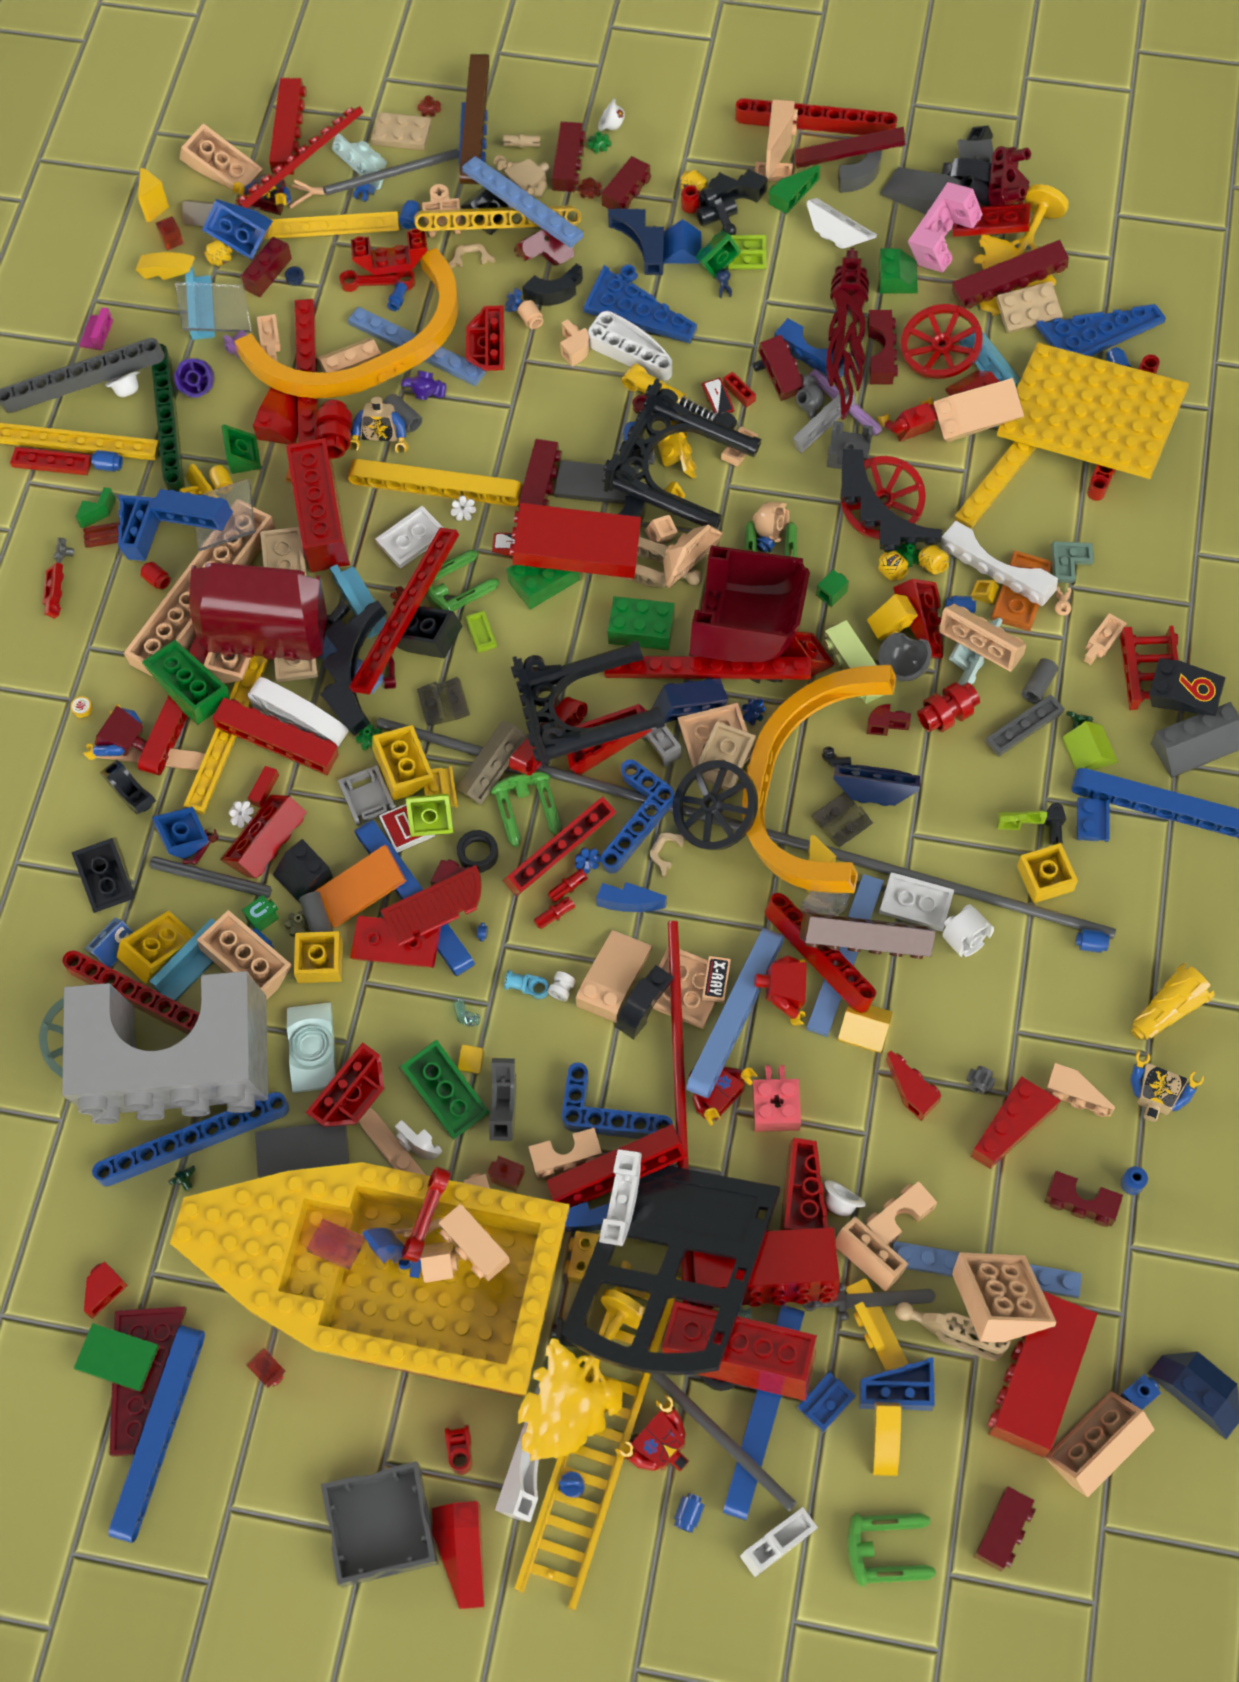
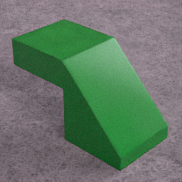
(93, 512)

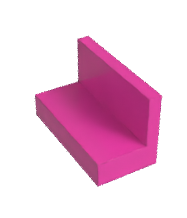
(97, 330)

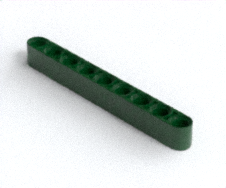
(168, 423)

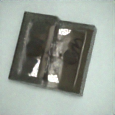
(443, 701)
(842, 819)

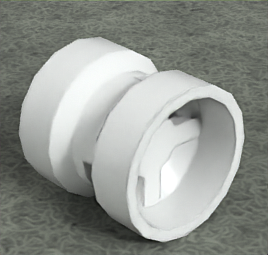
(561, 986)

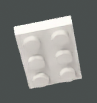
(409, 537)
(916, 901)

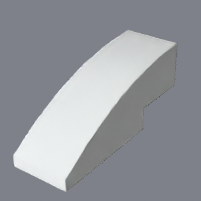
(778, 1542)

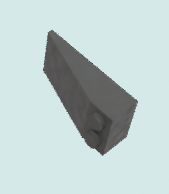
(916, 188)

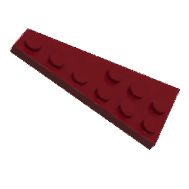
(130, 1406)

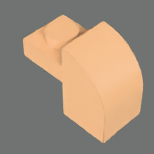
(576, 345)

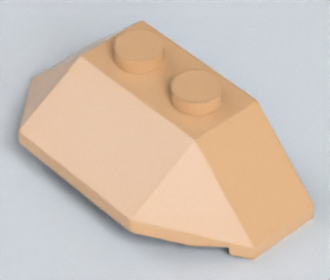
(689, 552)

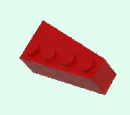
(590, 757)
(1019, 1115)
(803, 1190)

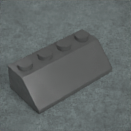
(1198, 740)

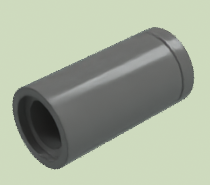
(411, 417)
(1039, 680)
(315, 912)

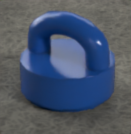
(572, 1484)

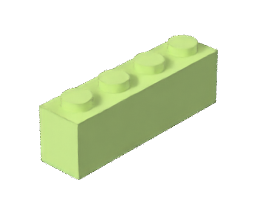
(848, 650)

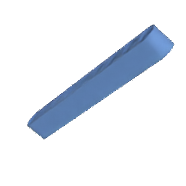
(734, 1015)

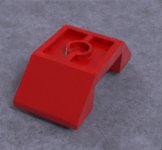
(391, 259)

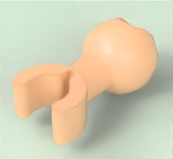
(1063, 606)

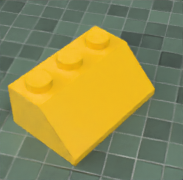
(402, 761)

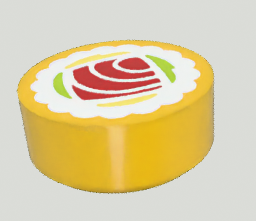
(81, 707)

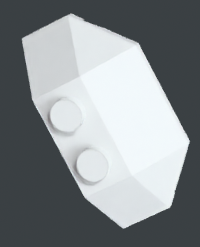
(837, 226)

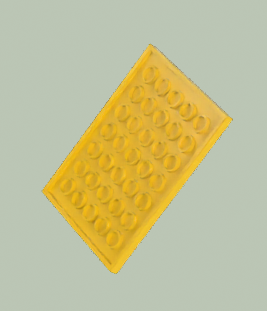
(1095, 410)

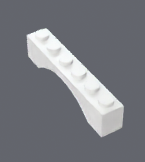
(1031, 583)
(519, 1489)

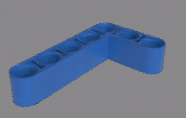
(640, 817)
(607, 1116)

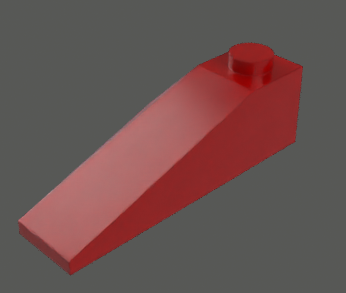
(277, 418)
(926, 602)
(459, 1542)

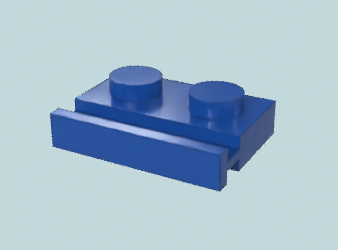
(1093, 819)
(826, 1402)

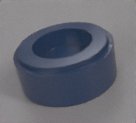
(294, 275)

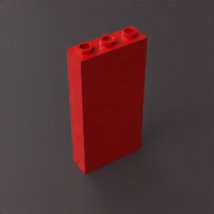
(575, 540)

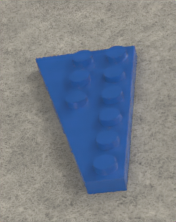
(637, 306)
(1099, 331)

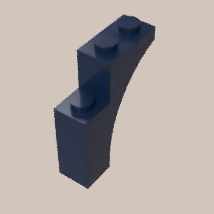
(648, 239)

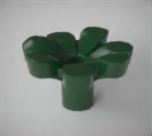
(1078, 719)
(183, 1178)

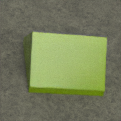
(1089, 747)
(430, 815)

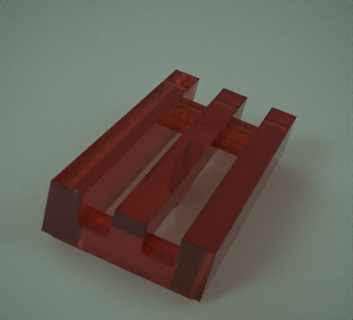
(102, 531)

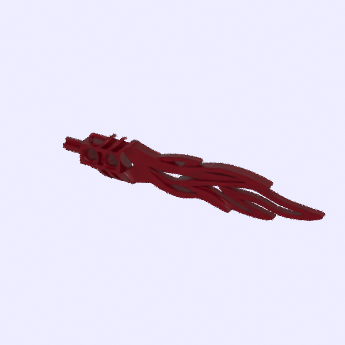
(848, 294)

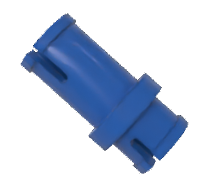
(396, 299)

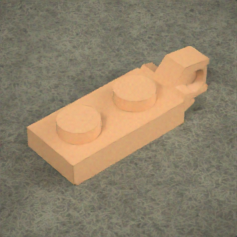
(269, 334)
(1104, 638)

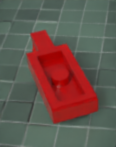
(52, 590)

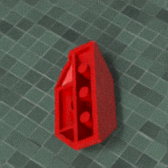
(487, 339)
(350, 1091)

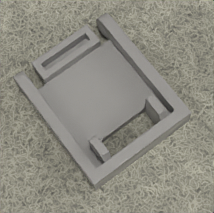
(368, 800)

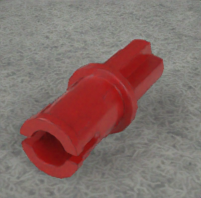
(567, 885)
(554, 912)

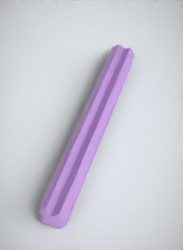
(855, 411)

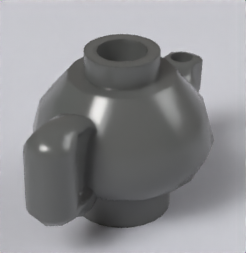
(810, 396)

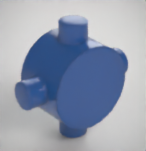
(482, 931)

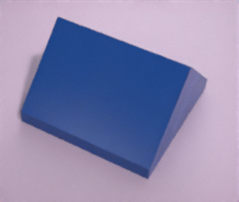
(681, 243)
(181, 832)

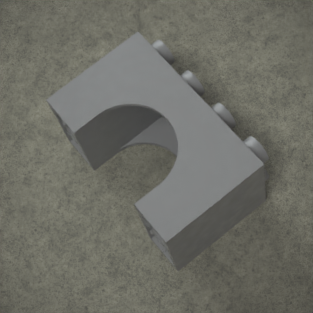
(213, 1065)

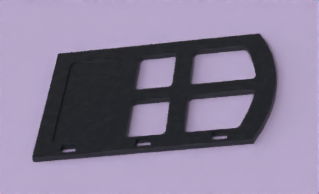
(686, 1214)

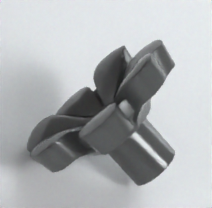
(62, 550)

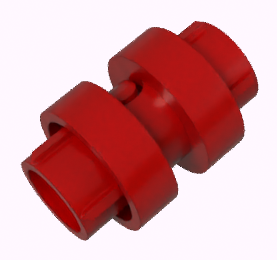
(334, 425)
(940, 711)

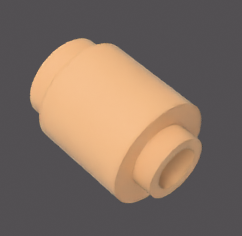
(530, 314)

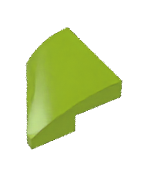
(1013, 819)

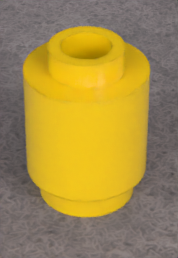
(219, 477)

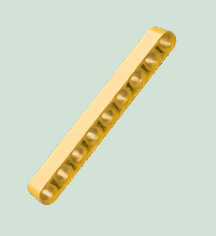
(488, 222)
(435, 482)

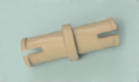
(521, 140)

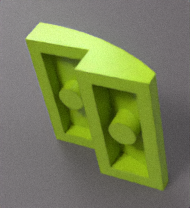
(753, 252)

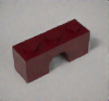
(1063, 1195)

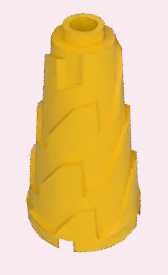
(1178, 997)

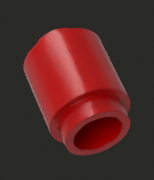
(690, 199)
(155, 575)

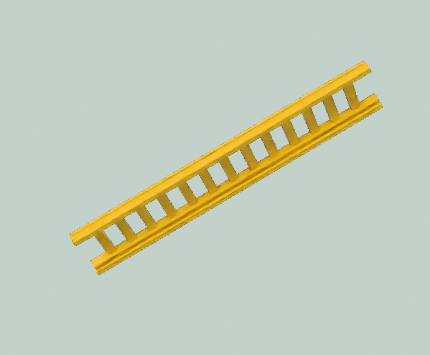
(607, 1485)

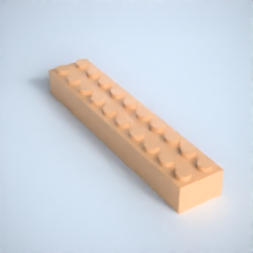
(173, 617)

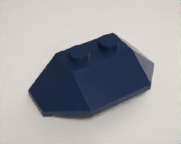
(876, 784)
(1200, 1388)

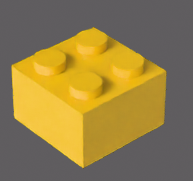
(1047, 873)
(318, 957)

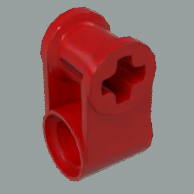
(459, 1444)

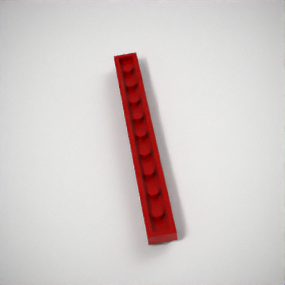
(303, 154)
(306, 362)
(404, 611)
(703, 668)

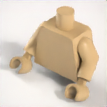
(525, 174)

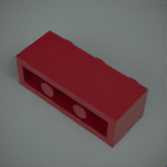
(626, 184)
(266, 266)
(781, 367)
(1005, 1529)

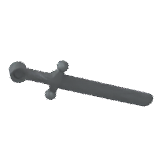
(874, 1299)

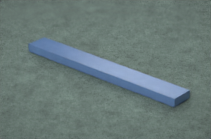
(828, 998)

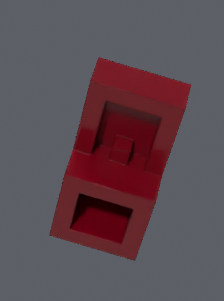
(883, 719)

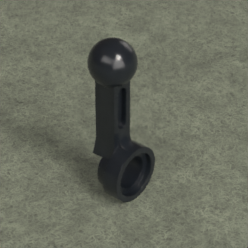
(712, 201)

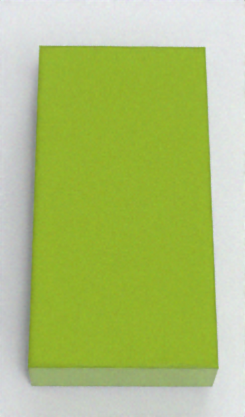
(481, 631)

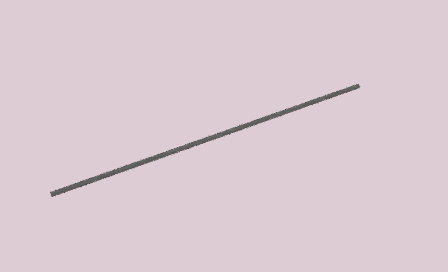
(779, 837)

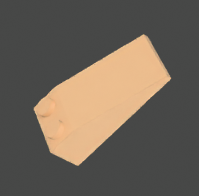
(780, 133)
(218, 159)
(978, 409)
(612, 976)

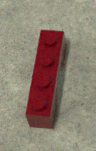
(882, 365)

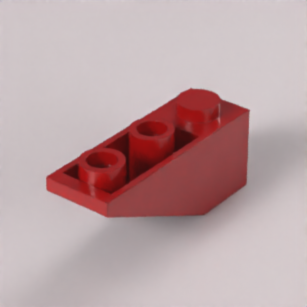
(914, 1091)

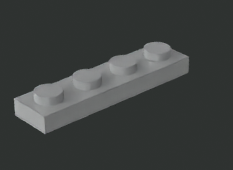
(820, 423)

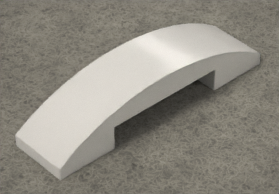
(622, 1199)

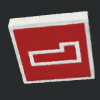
(397, 828)

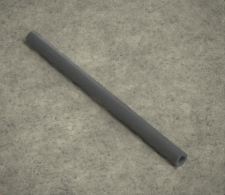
(390, 172)
(725, 1441)

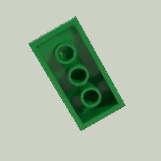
(187, 681)
(444, 1089)

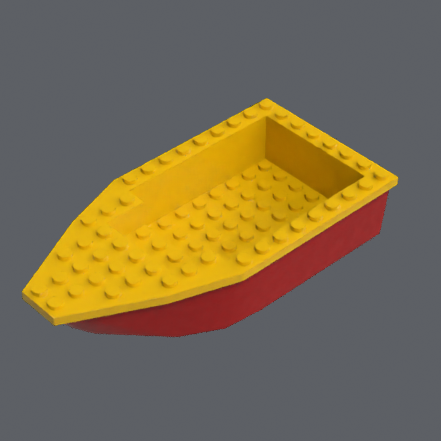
(450, 1329)

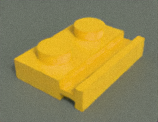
(442, 784)

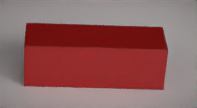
(739, 389)
(263, 786)

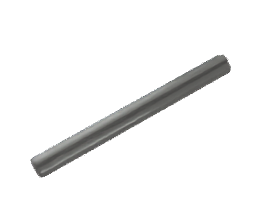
(210, 877)

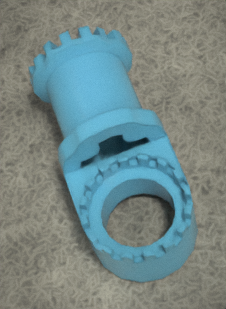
(525, 984)

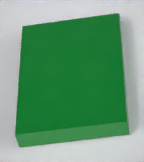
(116, 1357)

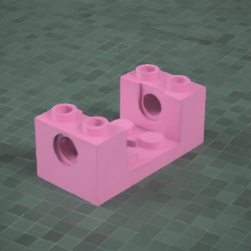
(953, 205)

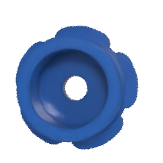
(628, 273)
(765, 544)

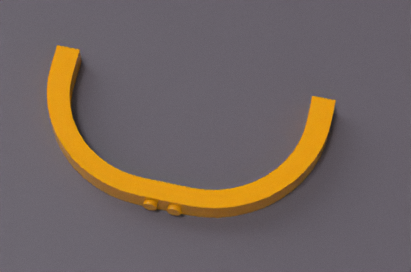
(371, 372)
(837, 686)

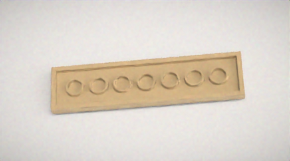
(284, 550)

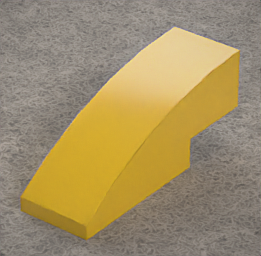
(164, 265)
(886, 1438)

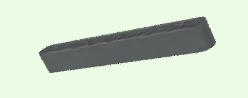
(81, 375)

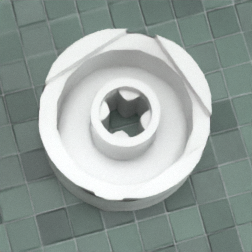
(967, 931)

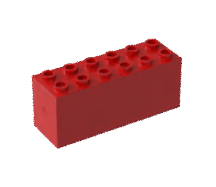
(317, 505)
(789, 1268)
(756, 1354)
(1042, 1379)

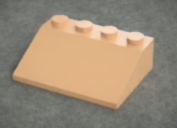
(1001, 1296)

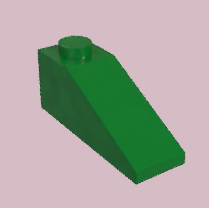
(793, 188)

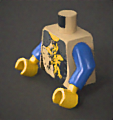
(379, 423)
(1160, 1089)

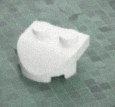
(419, 1144)

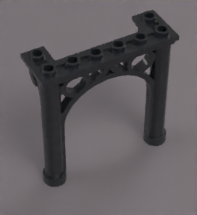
(663, 406)
(567, 738)

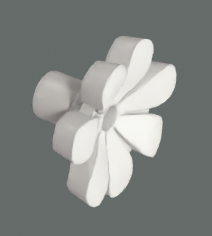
(463, 508)
(240, 813)

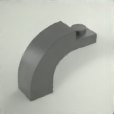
(861, 174)
(503, 1099)

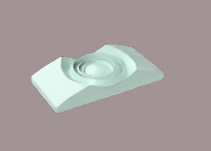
(311, 1046)

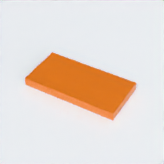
(1013, 607)
(361, 886)

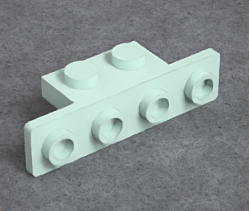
(359, 157)
(968, 659)

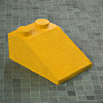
(153, 945)

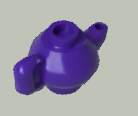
(425, 386)

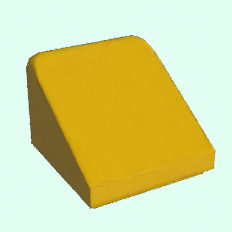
(986, 591)
(471, 1059)

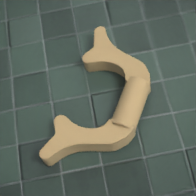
(471, 248)
(662, 838)

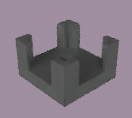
(846, 440)

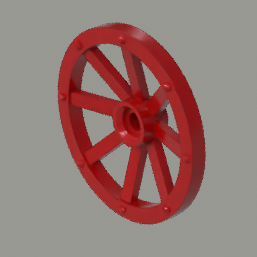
(941, 339)
(886, 492)

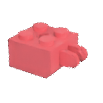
(780, 1091)

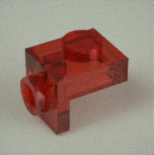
(266, 1368)

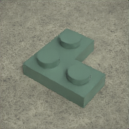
(1065, 557)

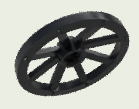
(717, 807)

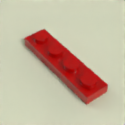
(51, 461)

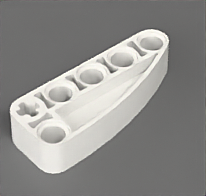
(629, 345)
(293, 709)

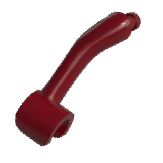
(390, 682)
(200, 852)

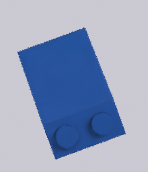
(237, 227)

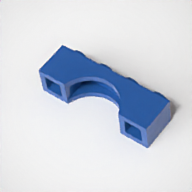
(800, 350)

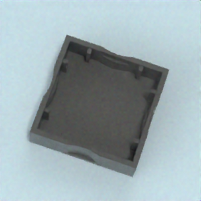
(379, 1524)

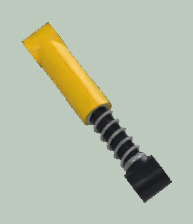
(638, 379)

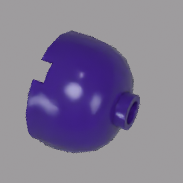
(194, 377)

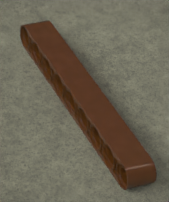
(474, 112)

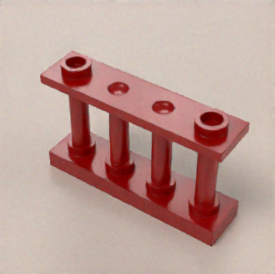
(1131, 660)

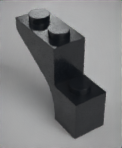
(749, 186)

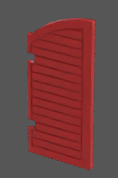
(434, 906)

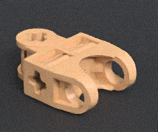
(440, 201)

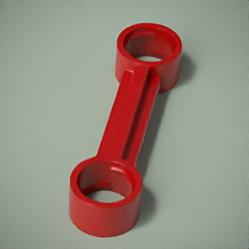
(374, 280)
(415, 1242)

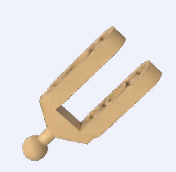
(651, 577)
(940, 1324)

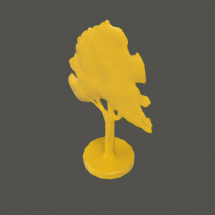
(1045, 203)
(568, 1404)

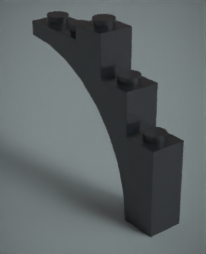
(893, 529)
(342, 665)

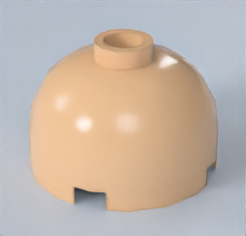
(771, 520)

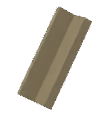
(197, 212)
(491, 762)

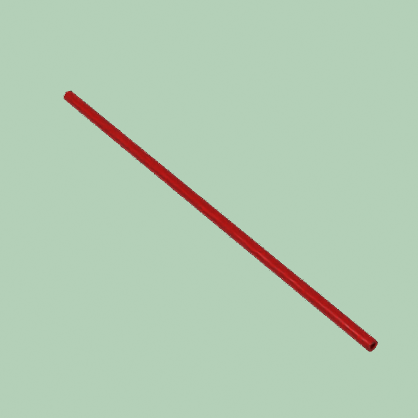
(678, 1068)

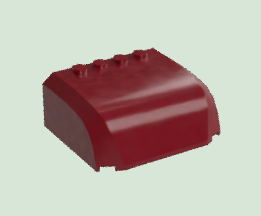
(749, 605)
(258, 611)

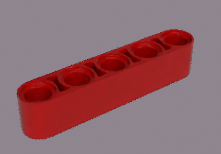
(570, 712)

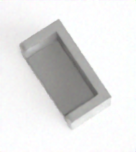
(664, 744)

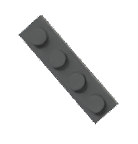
(1024, 725)

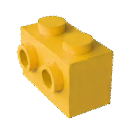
(892, 617)
(582, 1249)

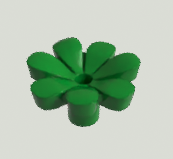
(599, 142)
(910, 553)
(366, 736)

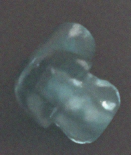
(465, 1017)

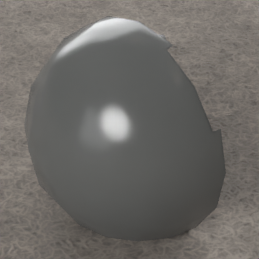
(906, 656)

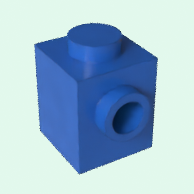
(1141, 1392)

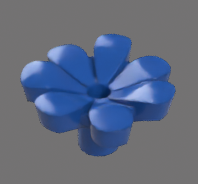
(514, 300)
(587, 859)

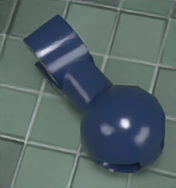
(723, 277)

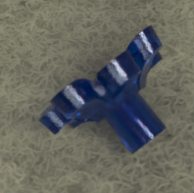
(753, 711)

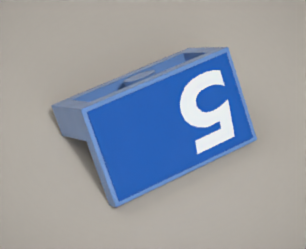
(107, 942)

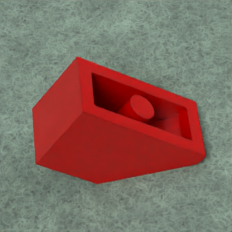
(101, 1288)

